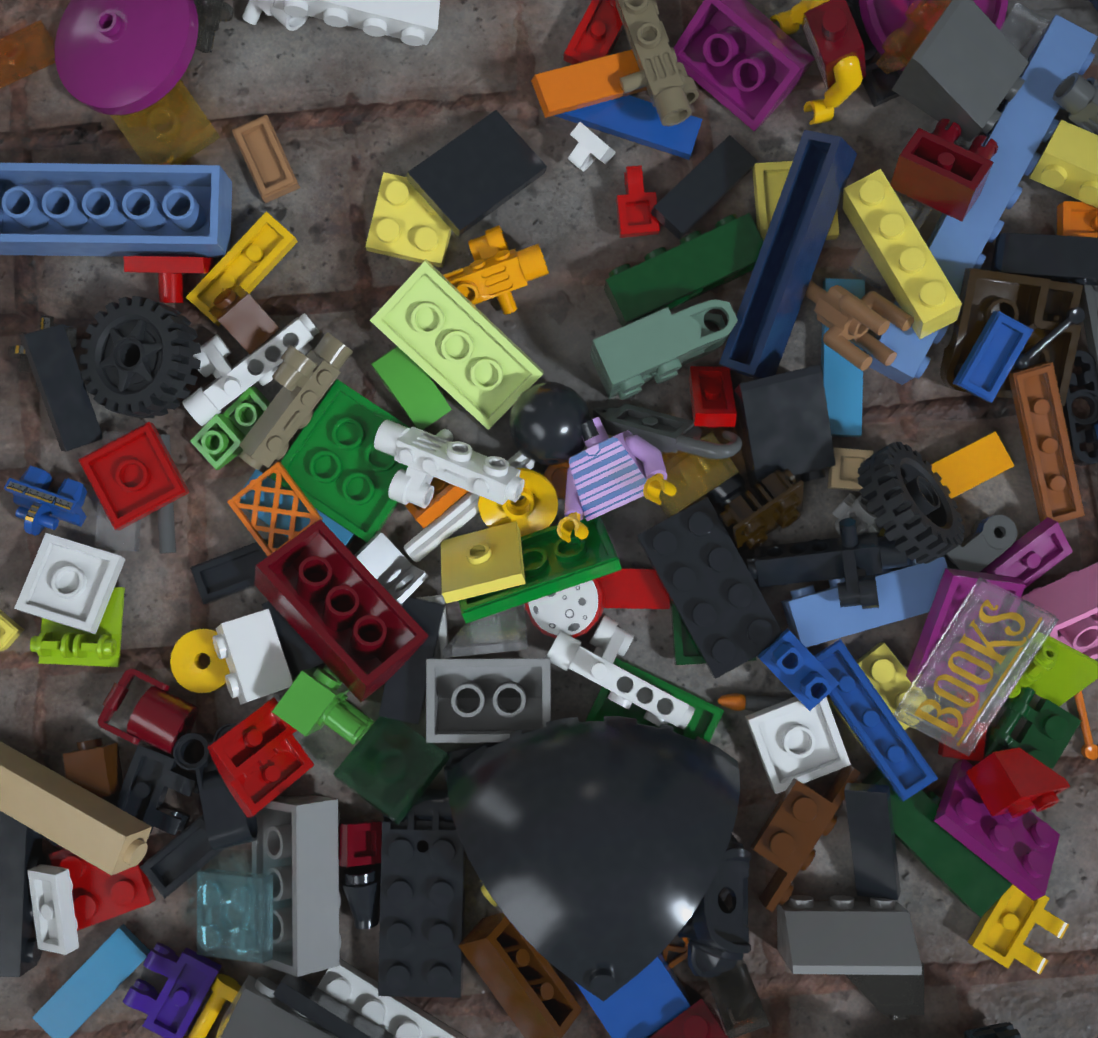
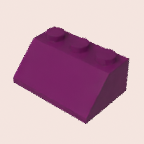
(741, 58)

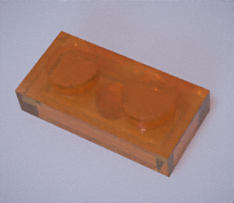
(905, 41)

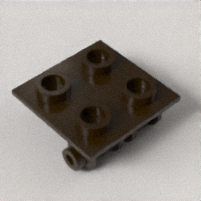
(782, 511)

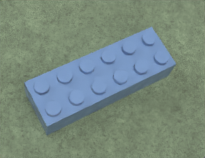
(114, 210)

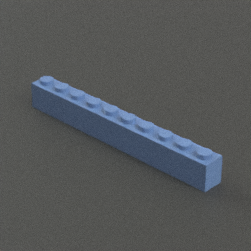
(1018, 134)

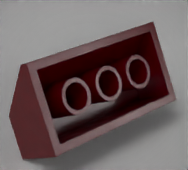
(339, 609)

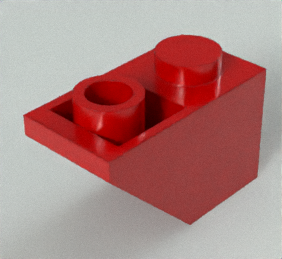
(1016, 783)

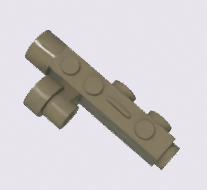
(659, 71)
(304, 384)

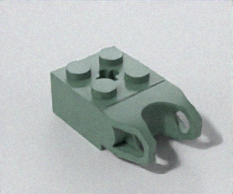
(658, 346)

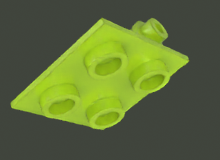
(73, 646)
(1057, 672)

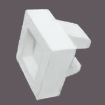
(588, 148)

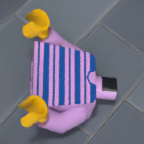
(610, 476)

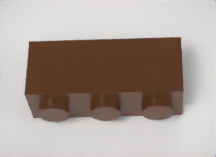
(520, 978)

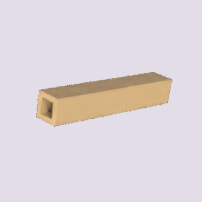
(70, 814)

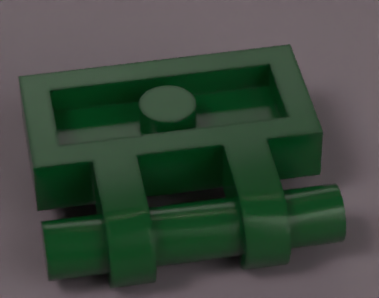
(1044, 733)

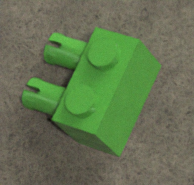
(320, 700)

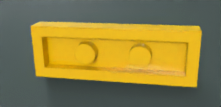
(244, 263)

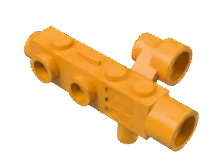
(497, 270)

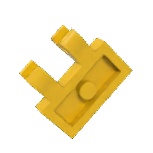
(1008, 924)

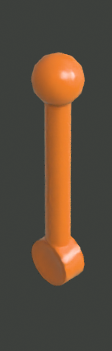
(1089, 749)

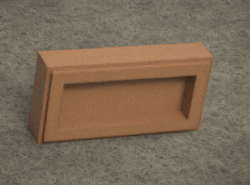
(265, 159)

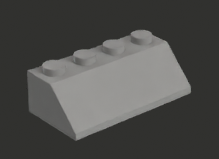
(302, 853)

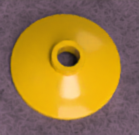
(532, 512)

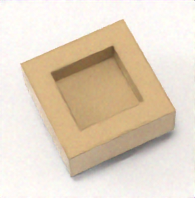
(844, 473)

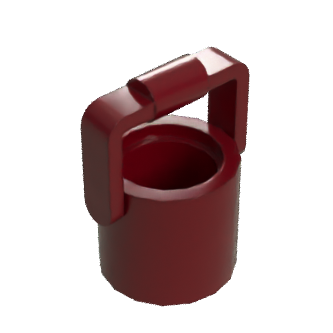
(157, 717)

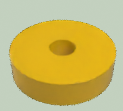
(186, 663)

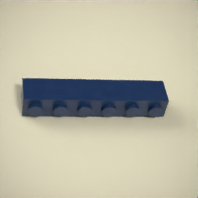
(789, 254)

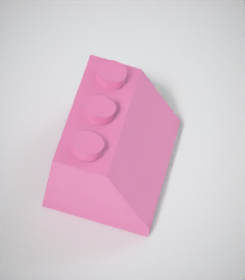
(1075, 605)

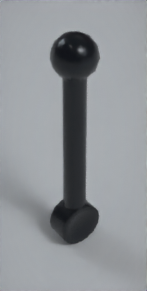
(1073, 316)

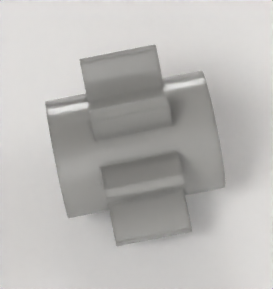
(856, 509)

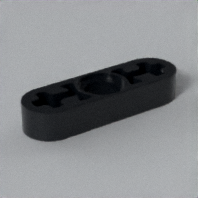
(1089, 378)

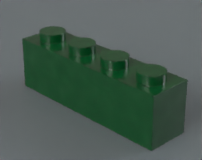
(685, 270)
(943, 855)

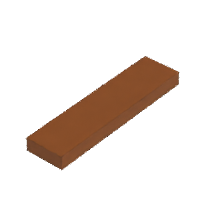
(1046, 442)

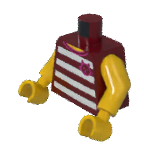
(835, 46)

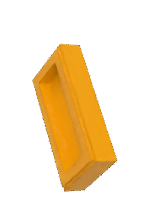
(973, 464)

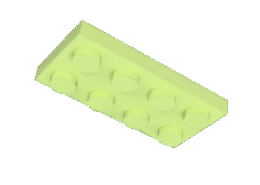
(456, 345)

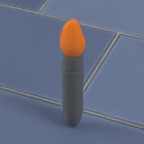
(750, 702)

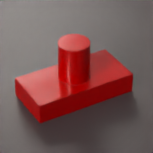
(169, 272)

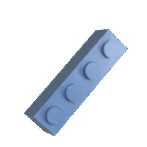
(901, 595)

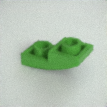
(411, 388)
(224, 432)

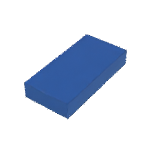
(993, 356)

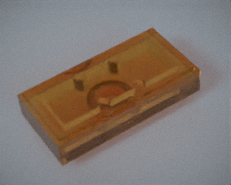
(25, 52)

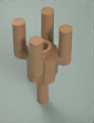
(852, 318)

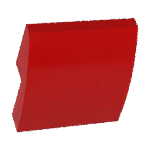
(259, 758)

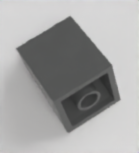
(963, 70)

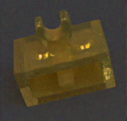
(693, 477)

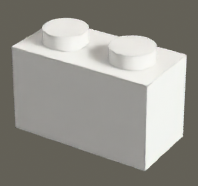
(252, 656)

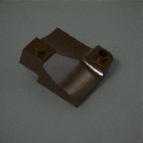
(1028, 300)

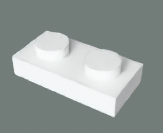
(53, 909)

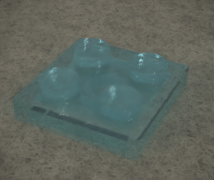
(235, 915)

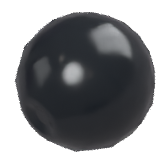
(548, 423)

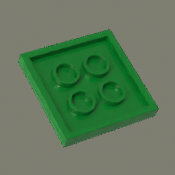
(339, 465)

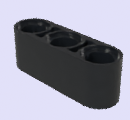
(1048, 257)

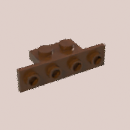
(794, 831)

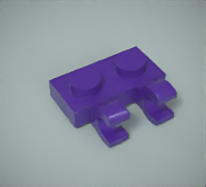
(182, 994)

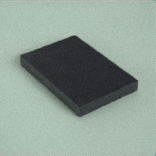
(476, 173)

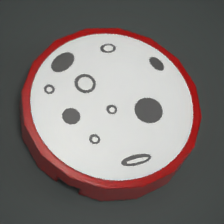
(568, 610)

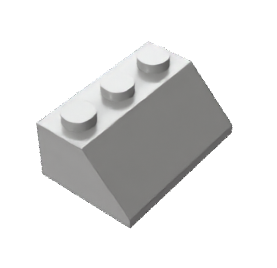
(486, 698)
(847, 937)

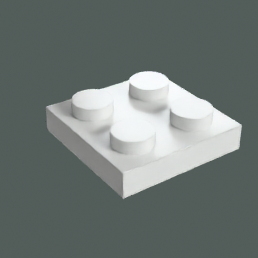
(70, 583)
(797, 742)

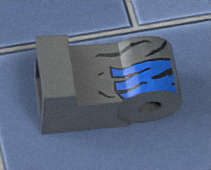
(986, 542)

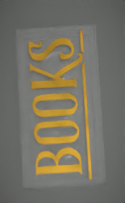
(975, 666)

